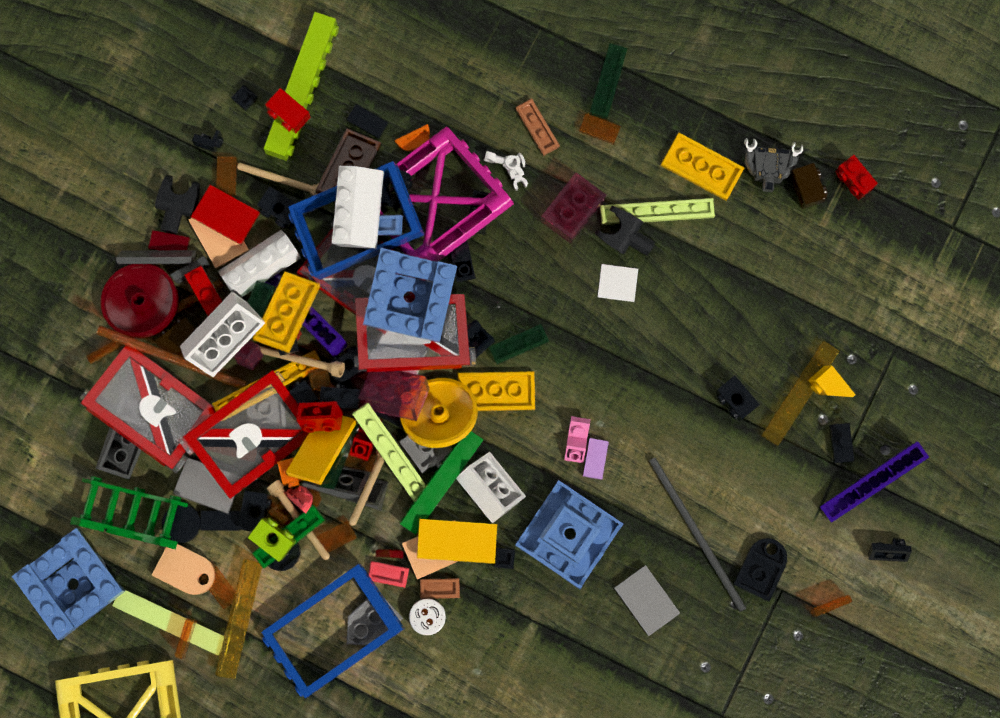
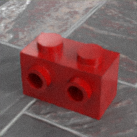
(287, 111)
(856, 177)
(319, 416)

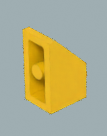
(830, 383)

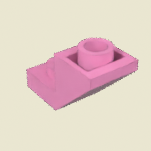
(577, 439)

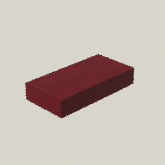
(168, 241)

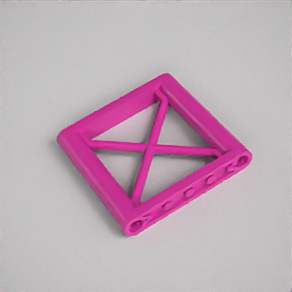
(489, 206)

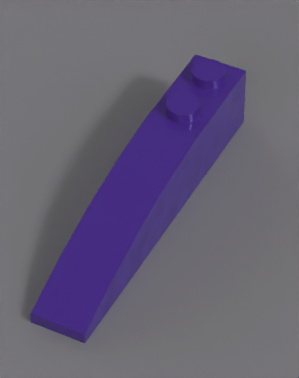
(319, 327)
(874, 481)

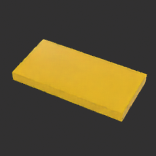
(702, 166)
(287, 311)
(501, 390)
(320, 452)
(456, 541)

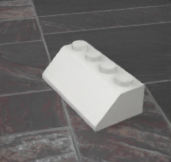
(357, 207)
(259, 264)
(222, 334)

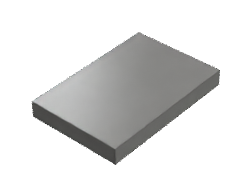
(200, 487)
(646, 600)

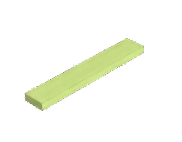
(661, 210)
(389, 450)
(168, 621)

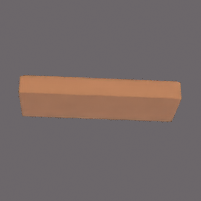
(537, 127)

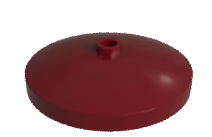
(128, 289)

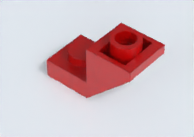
(361, 445)

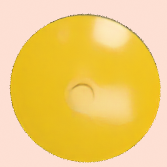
(445, 415)

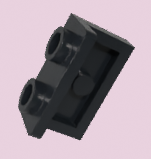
(478, 337)

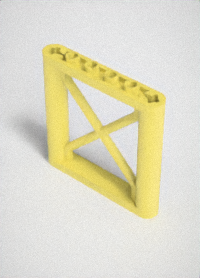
(162, 678)

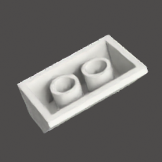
(490, 487)

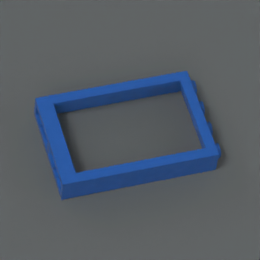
(303, 234)
(377, 601)

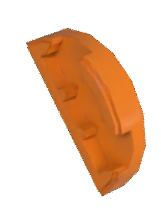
(413, 139)

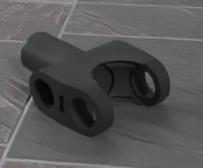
(175, 204)
(627, 234)

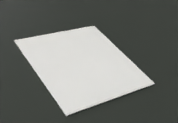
(617, 283)

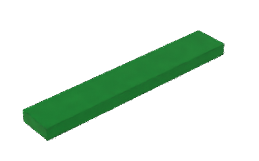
(441, 481)

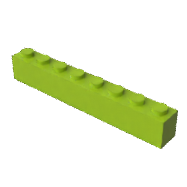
(303, 80)

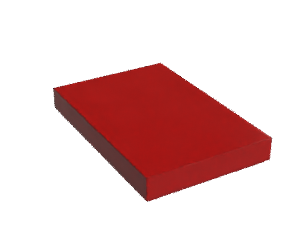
(225, 215)

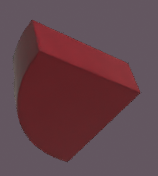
(388, 553)

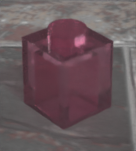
(249, 355)

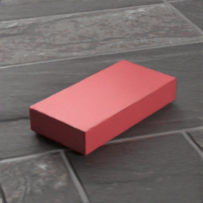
(388, 574)

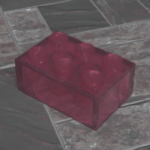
(573, 207)
(395, 393)

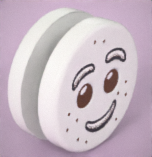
(427, 617)

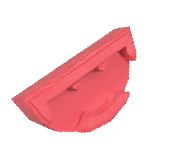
(300, 497)

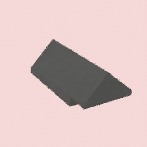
(118, 455)
(350, 486)

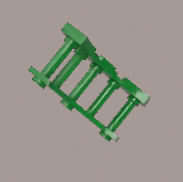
(129, 530)

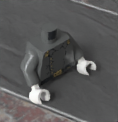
(770, 164)

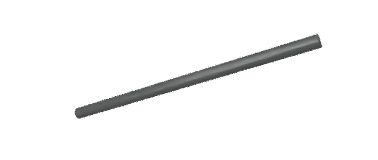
(697, 534)

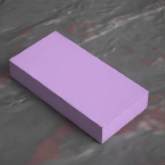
(595, 459)

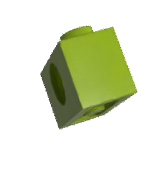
(261, 534)

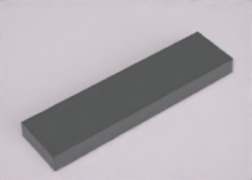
(156, 257)

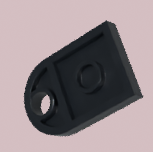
(761, 570)

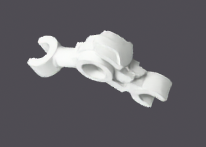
(511, 164)

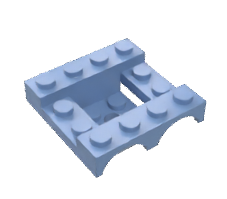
(423, 316)
(566, 510)
(53, 599)

